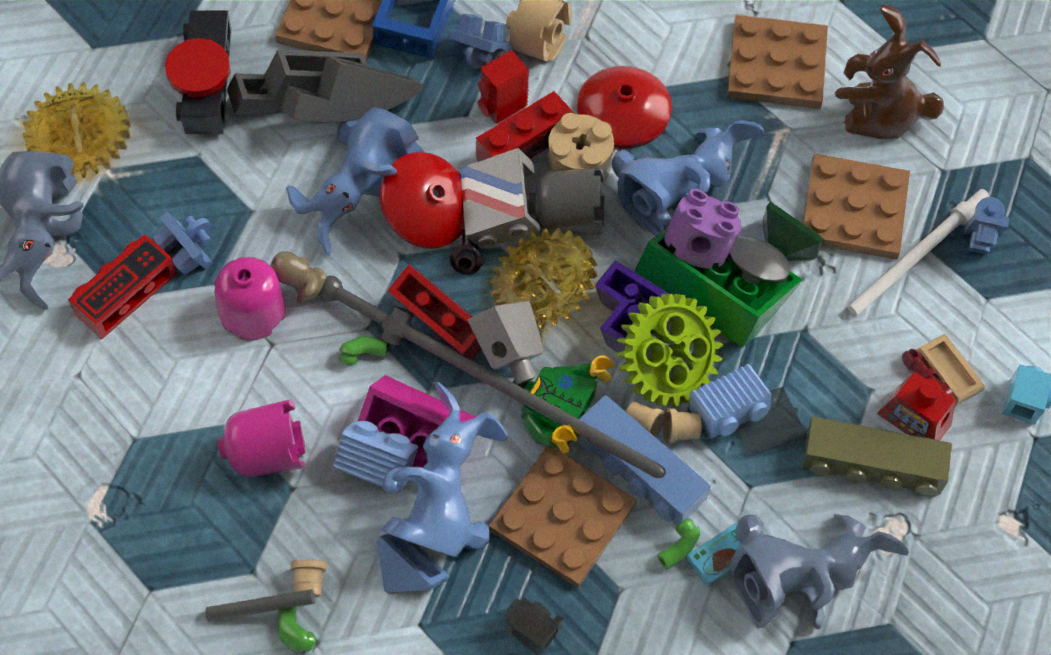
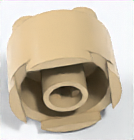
(538, 27)
(580, 144)

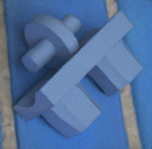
(480, 44)
(986, 225)
(174, 233)

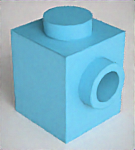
(1028, 394)

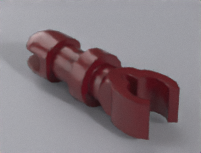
(914, 362)

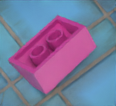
(406, 412)

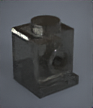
(532, 624)

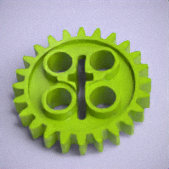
(687, 325)

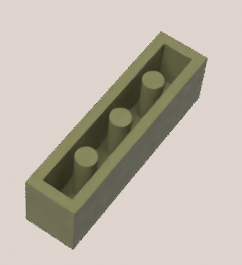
(877, 456)

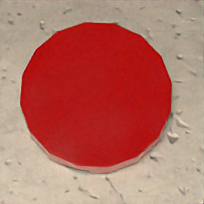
(197, 67)

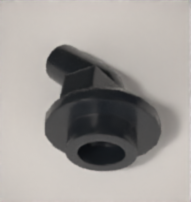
(466, 257)

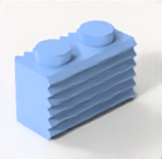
(731, 401)
(373, 453)

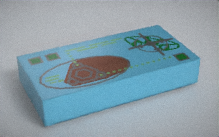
(714, 557)

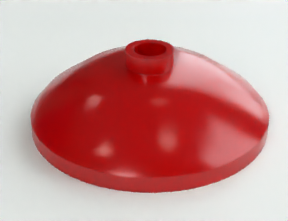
(632, 118)
(412, 206)

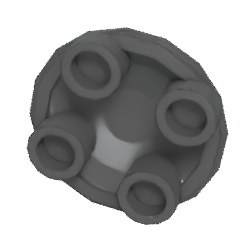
(759, 260)

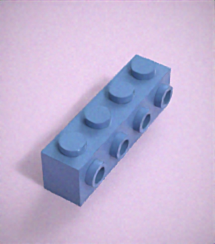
(675, 494)

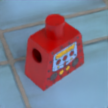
(920, 408)

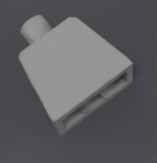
(509, 338)

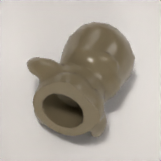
(298, 273)

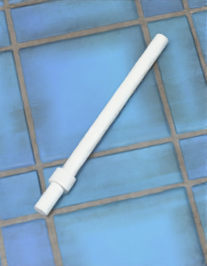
(959, 215)

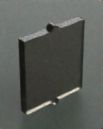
(775, 429)

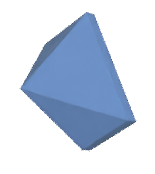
(407, 566)

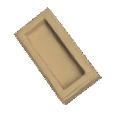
(951, 368)

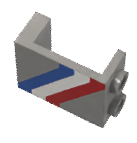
(497, 199)

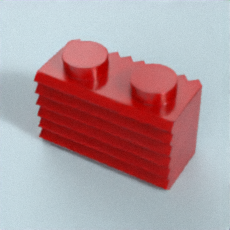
(503, 87)

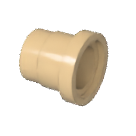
(650, 419)
(681, 426)
(308, 575)

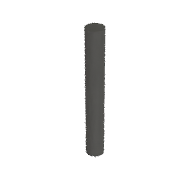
(260, 605)

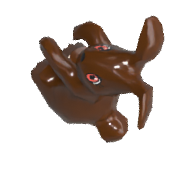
(891, 100)

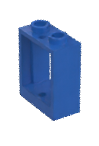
(409, 37)

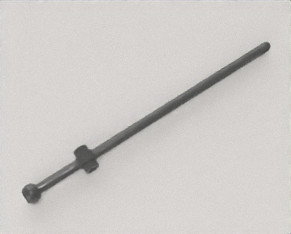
(398, 326)

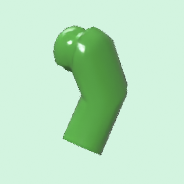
(360, 345)
(679, 550)
(292, 634)

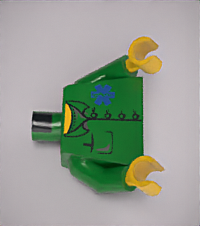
(569, 389)

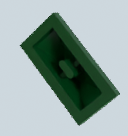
(790, 235)

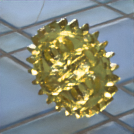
(107, 124)
(558, 259)

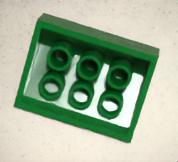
(737, 305)

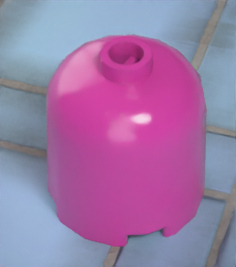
(249, 298)
(263, 440)

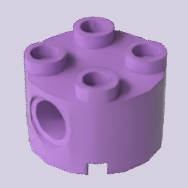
(703, 229)

